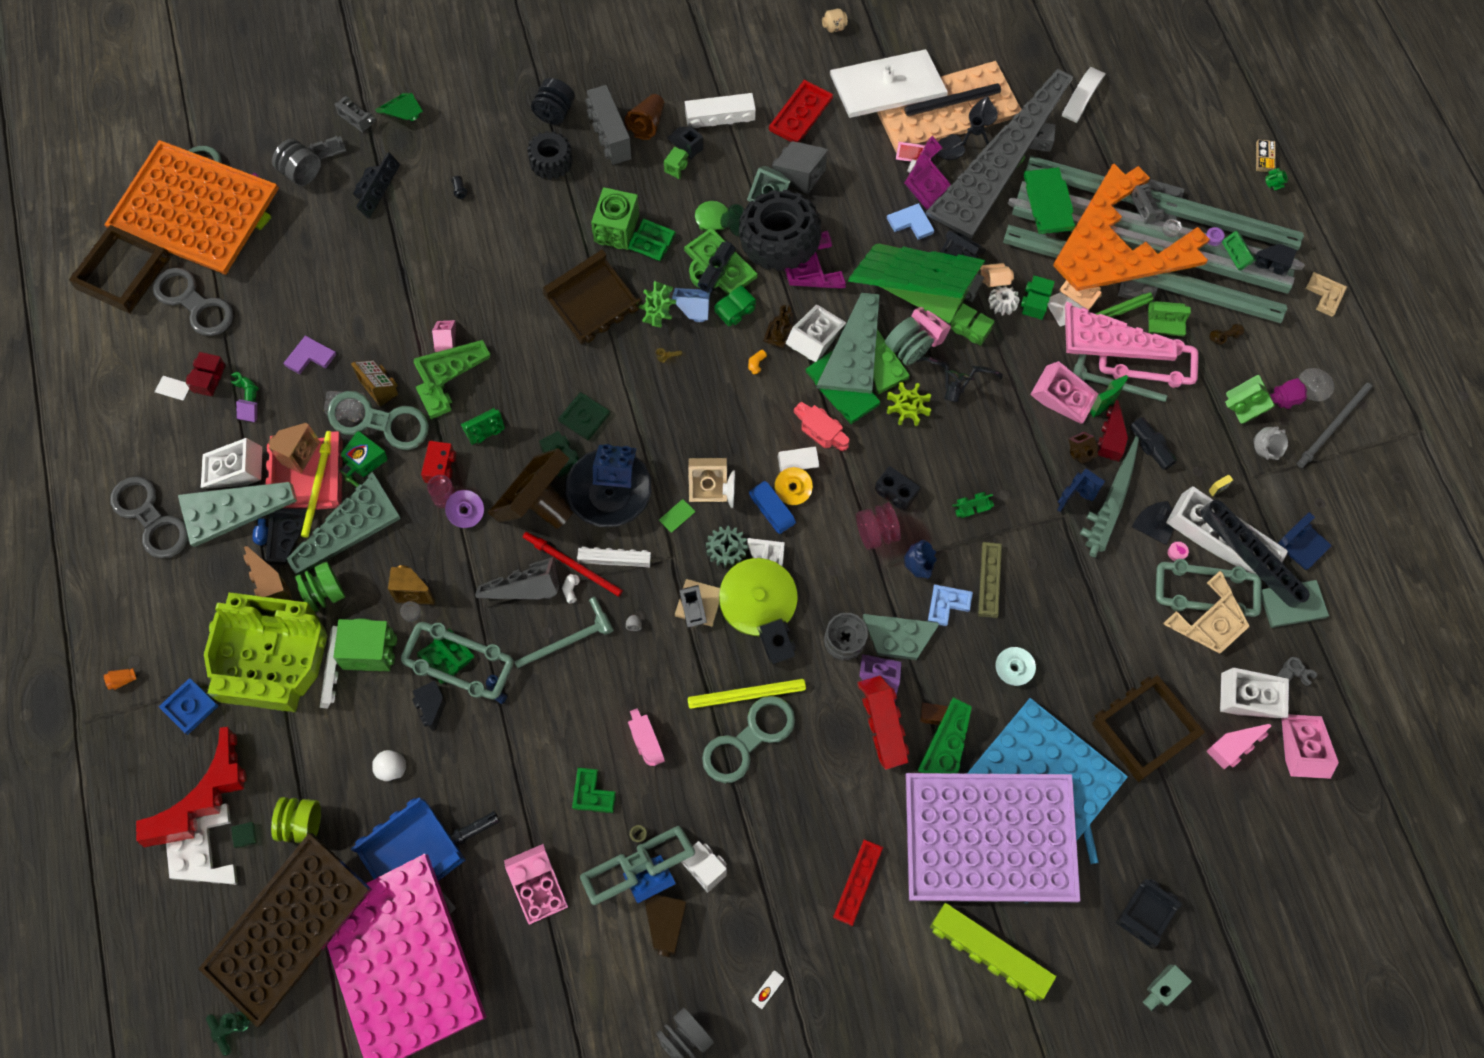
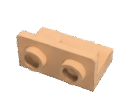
(1085, 298)

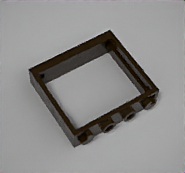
(140, 283)
(1120, 749)

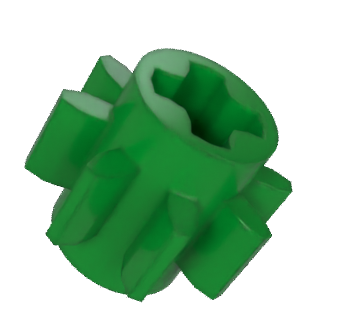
(1276, 179)

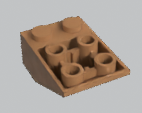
(267, 580)

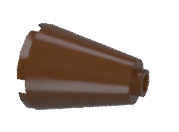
(645, 117)

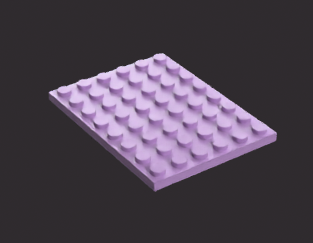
(991, 838)

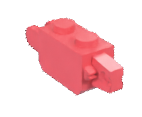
(821, 427)

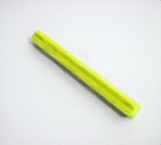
(746, 693)

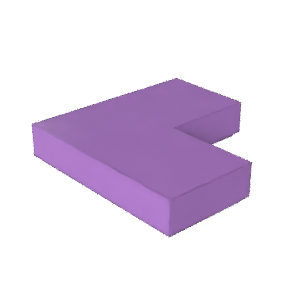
(308, 351)

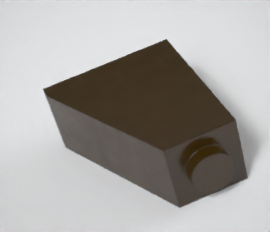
(665, 923)

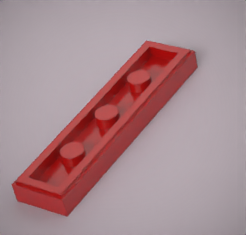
(858, 882)

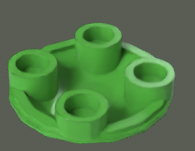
(709, 215)

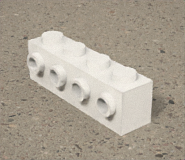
(720, 110)

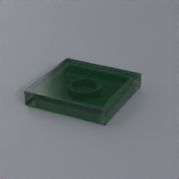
(584, 416)

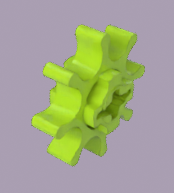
(908, 403)

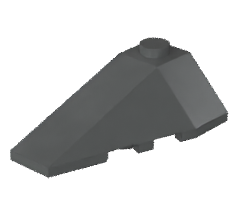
(534, 583)

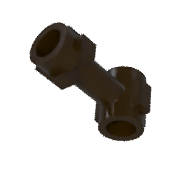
(1221, 337)

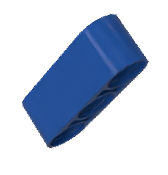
(772, 507)

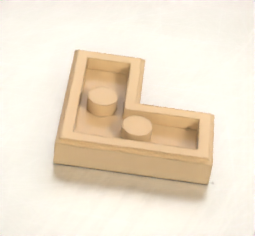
(1329, 290)

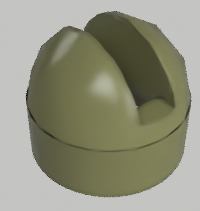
(641, 836)

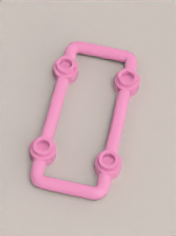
(1174, 380)

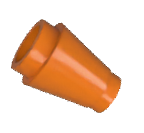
(119, 678)

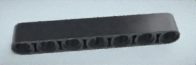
(1263, 556)

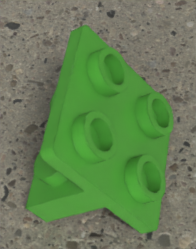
(1168, 318)
(1249, 399)

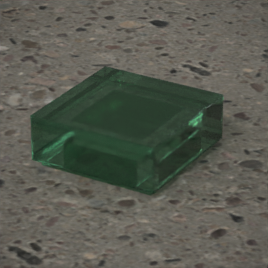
(243, 835)

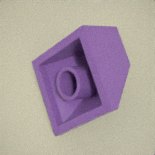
(887, 669)

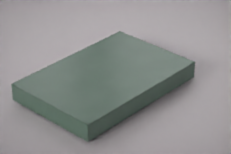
(1281, 614)

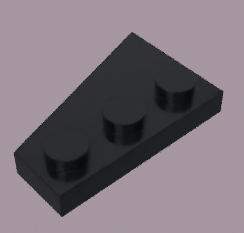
(283, 534)

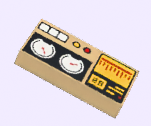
(1265, 155)

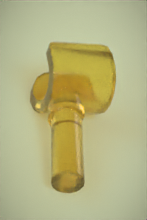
(663, 358)

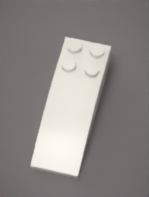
(1188, 521)

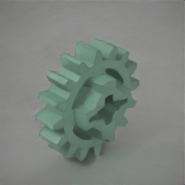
(718, 546)

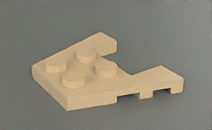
(1219, 624)

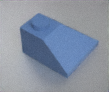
(693, 303)

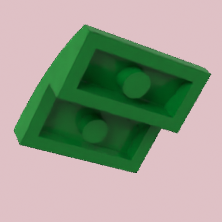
(652, 240)
(1109, 396)
(446, 656)

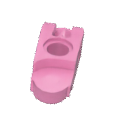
(645, 739)

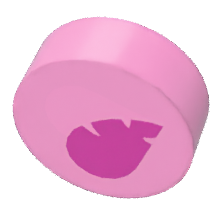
(1178, 551)

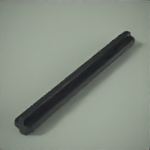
(952, 99)

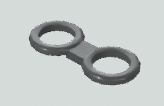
(193, 301)
(149, 517)

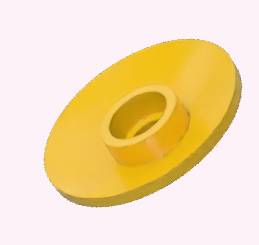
(803, 486)

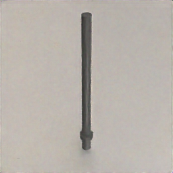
(1308, 455)

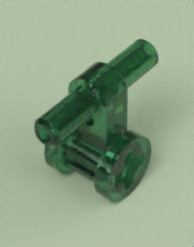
(228, 1024)

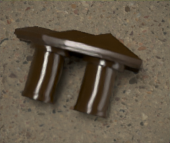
(780, 328)

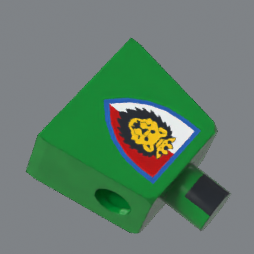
(361, 456)

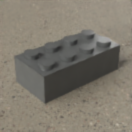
(608, 125)

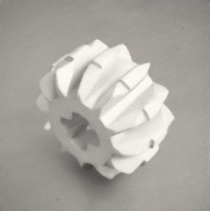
(1003, 300)

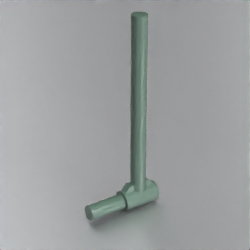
(1081, 372)
(601, 624)

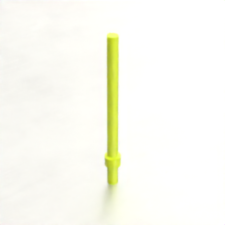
(325, 450)

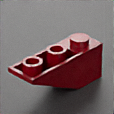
(1115, 435)

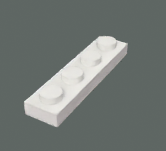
(330, 674)

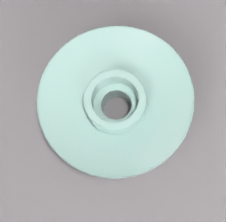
(1015, 657)

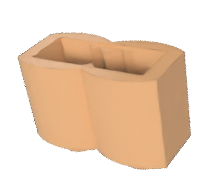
(997, 275)

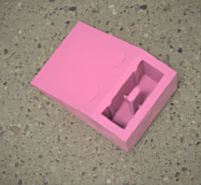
(535, 884)

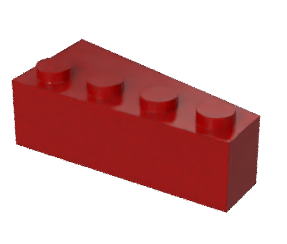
(884, 722)

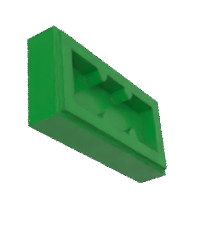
(1238, 250)

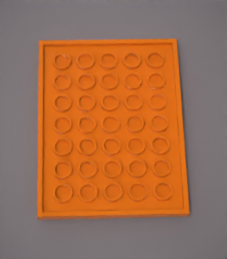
(193, 206)

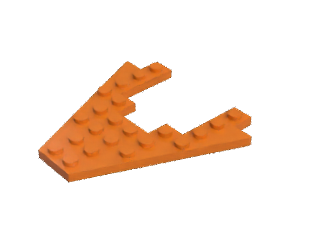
(1100, 257)

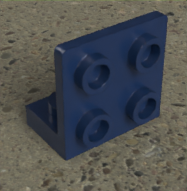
(613, 466)
(1086, 484)
(1304, 543)

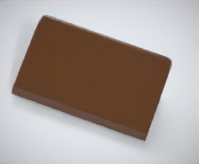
(932, 713)

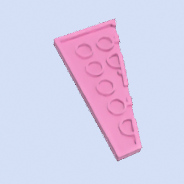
(1110, 337)

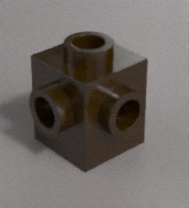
(1083, 447)

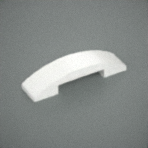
(1082, 94)

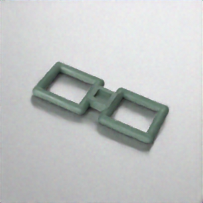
(635, 864)

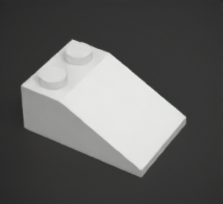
(815, 333)
(232, 465)
(1254, 694)

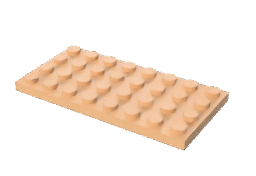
(954, 118)

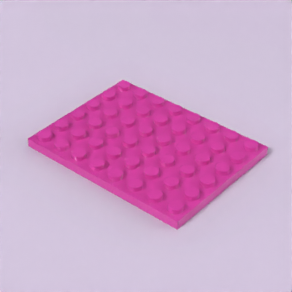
(404, 966)

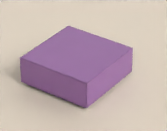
(246, 410)

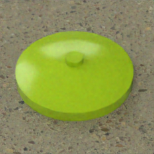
(757, 594)

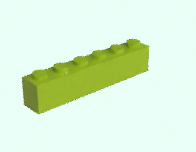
(993, 952)

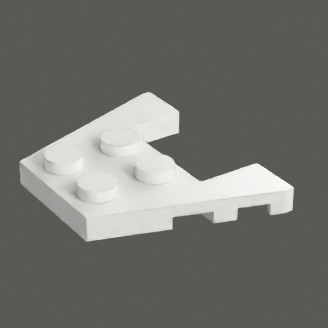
(193, 857)

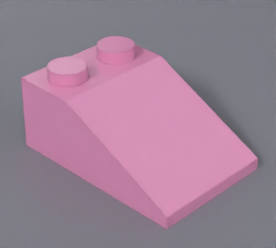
(1064, 392)
(1308, 747)

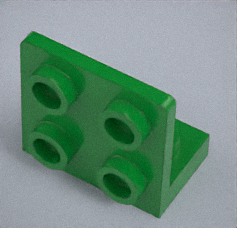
(483, 426)

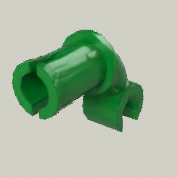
(247, 384)

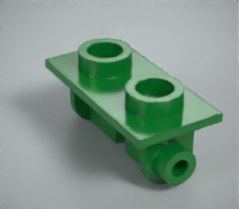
(965, 506)

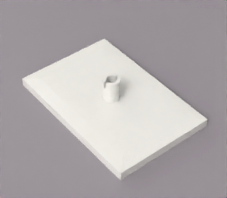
(888, 83)

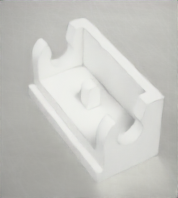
(800, 458)

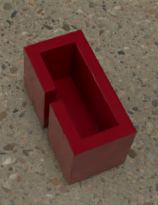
(206, 374)

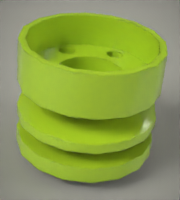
(295, 819)

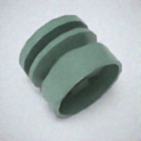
(908, 341)

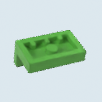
(434, 401)

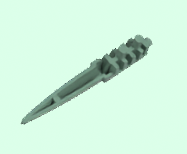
(1108, 514)

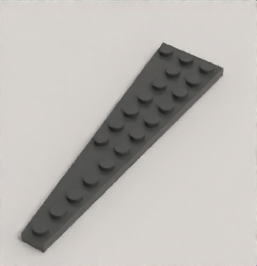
(977, 189)

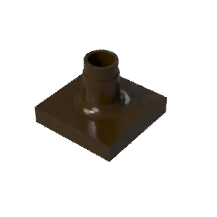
(534, 491)

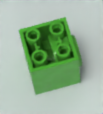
(615, 218)
(364, 645)

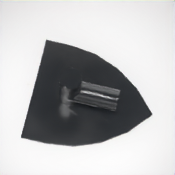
(1153, 522)

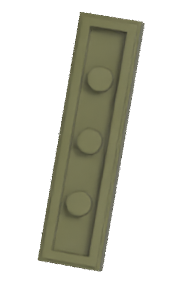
(990, 580)

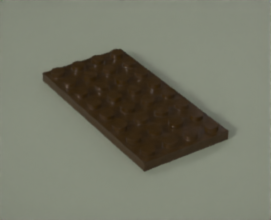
(284, 929)

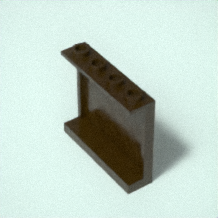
(591, 298)

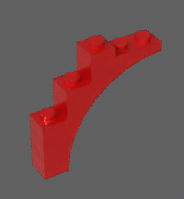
(204, 800)

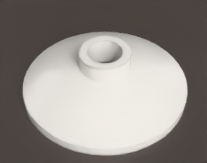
(729, 488)

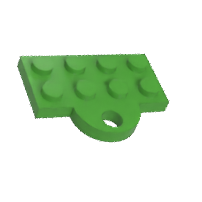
(705, 247)

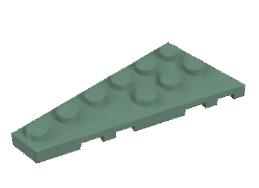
(854, 354)
(222, 511)
(351, 522)

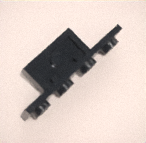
(374, 184)

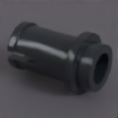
(459, 190)

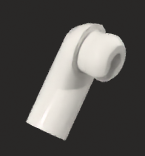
(569, 583)

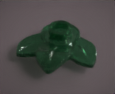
(731, 219)

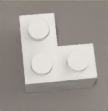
(706, 866)

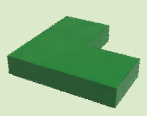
(586, 795)

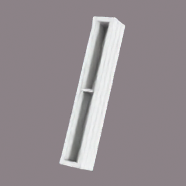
(614, 557)

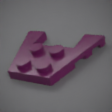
(925, 179)
(811, 274)

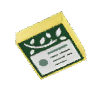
(1220, 485)

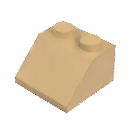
(707, 479)

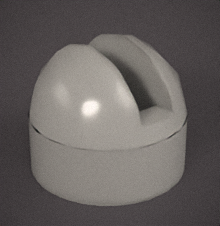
(633, 623)

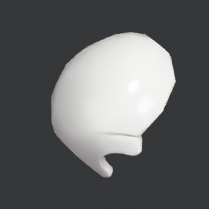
(389, 765)

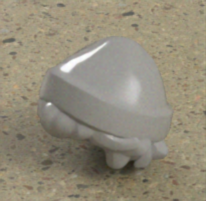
(1271, 443)

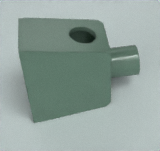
(1174, 982)

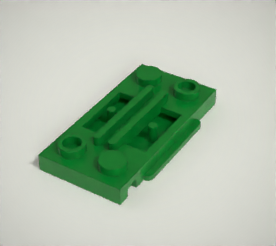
(1049, 200)
(850, 404)

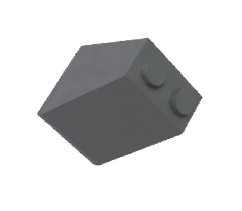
(802, 165)

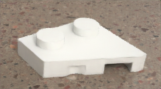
(766, 549)

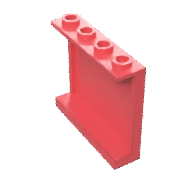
(331, 487)

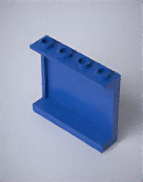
(406, 837)

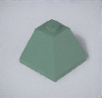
(767, 180)

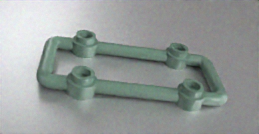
(1179, 602)
(475, 688)

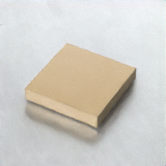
(710, 601)

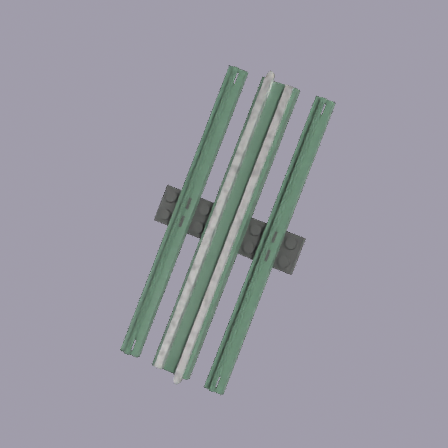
(1135, 232)

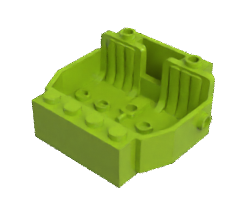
(239, 648)

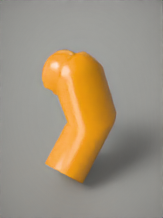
(753, 364)

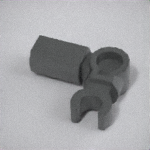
(1294, 667)

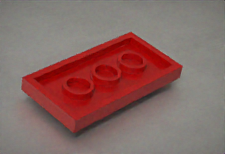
(800, 112)

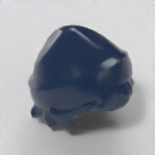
(920, 559)

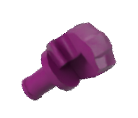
(1290, 393)

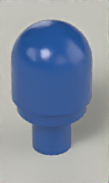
(260, 532)

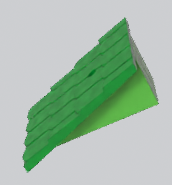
(920, 277)

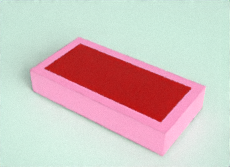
(908, 151)

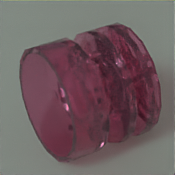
(882, 524)

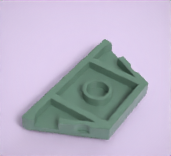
(899, 636)

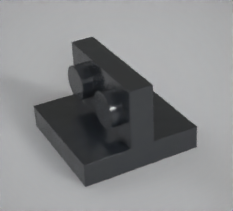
(962, 245)

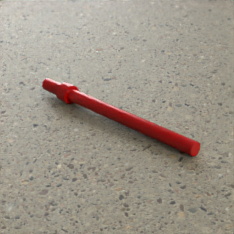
(542, 545)

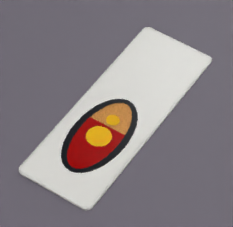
(767, 989)

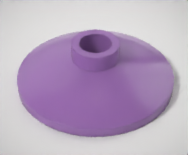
(471, 502)

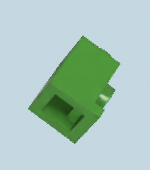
(676, 162)

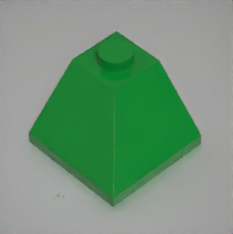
(401, 107)

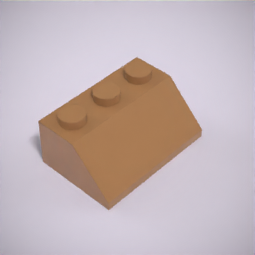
(294, 446)

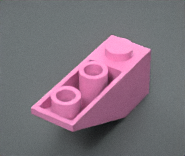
(1233, 744)

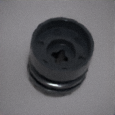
(552, 101)

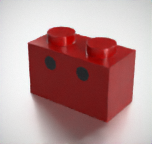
(438, 460)

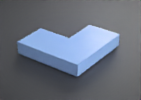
(911, 217)
(945, 598)

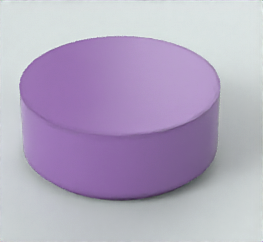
(1215, 235)

